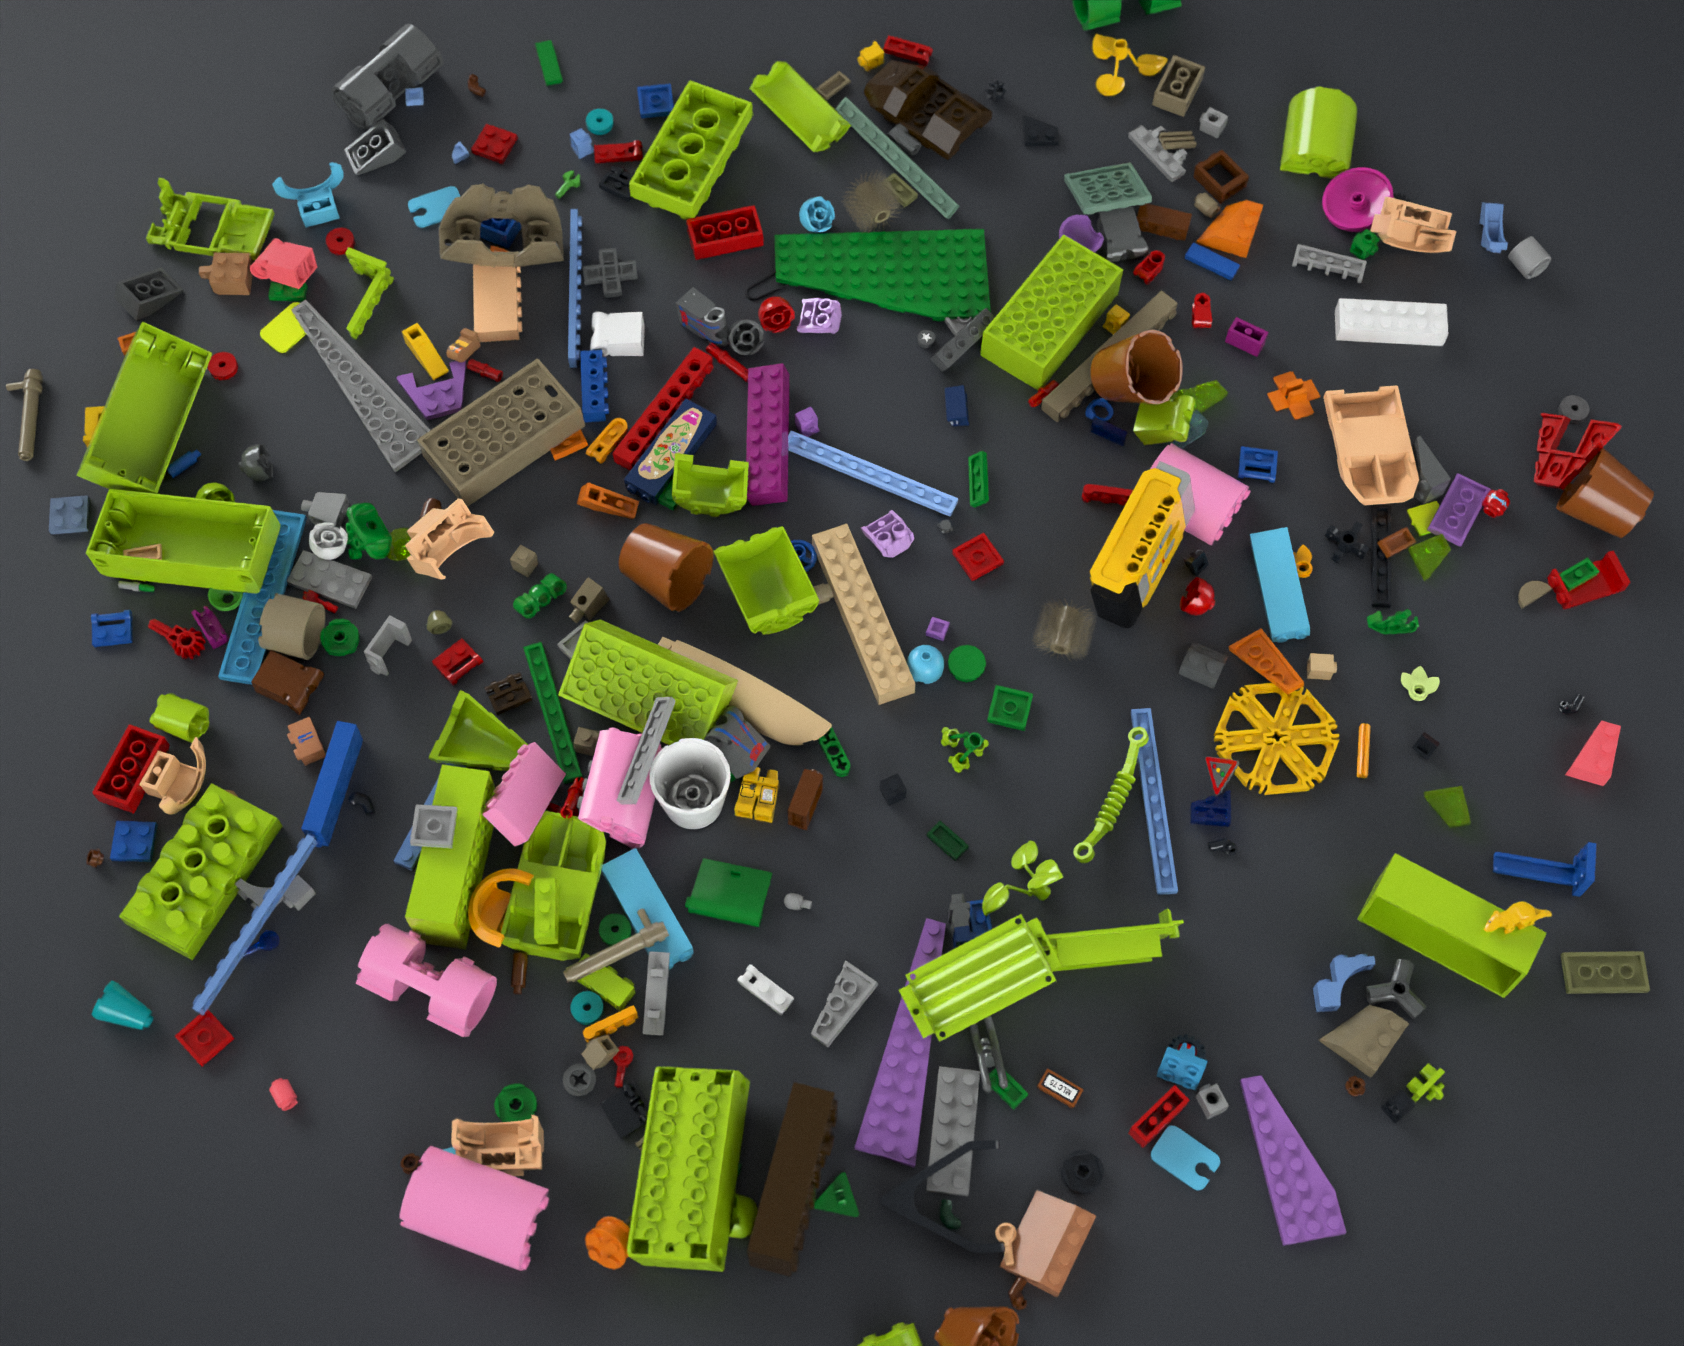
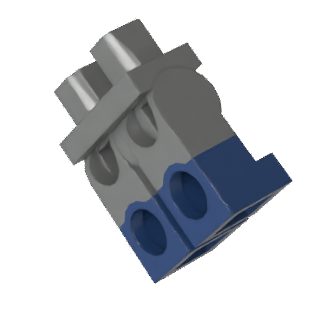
(959, 917)

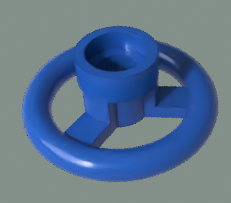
(799, 546)

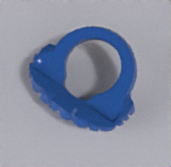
(1090, 413)

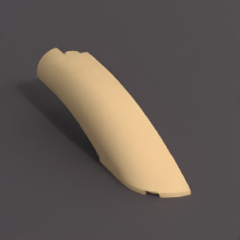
(761, 704)

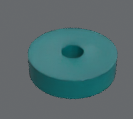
(596, 127)
(580, 1001)

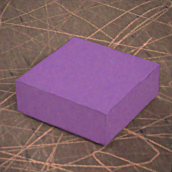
(937, 628)

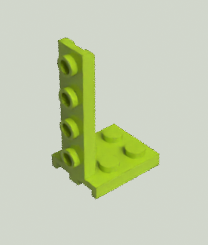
(381, 278)

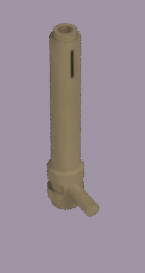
(32, 389)
(645, 938)

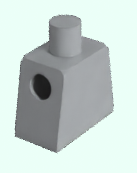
(326, 508)

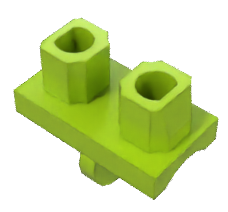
(1431, 1076)

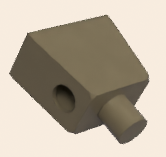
(588, 601)

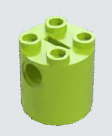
(180, 717)

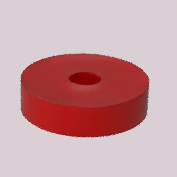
(335, 236)
(225, 372)

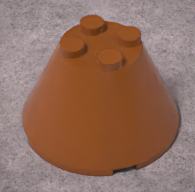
(978, 1327)

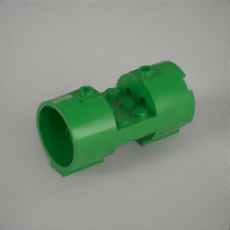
(1105, 12)

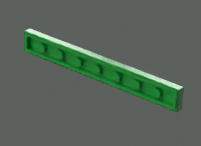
(552, 712)

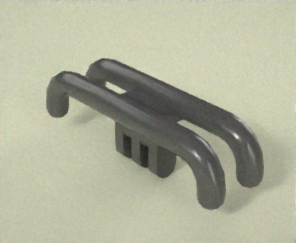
(988, 1055)

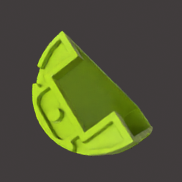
(475, 738)

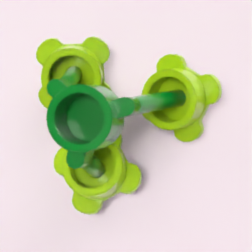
(972, 742)

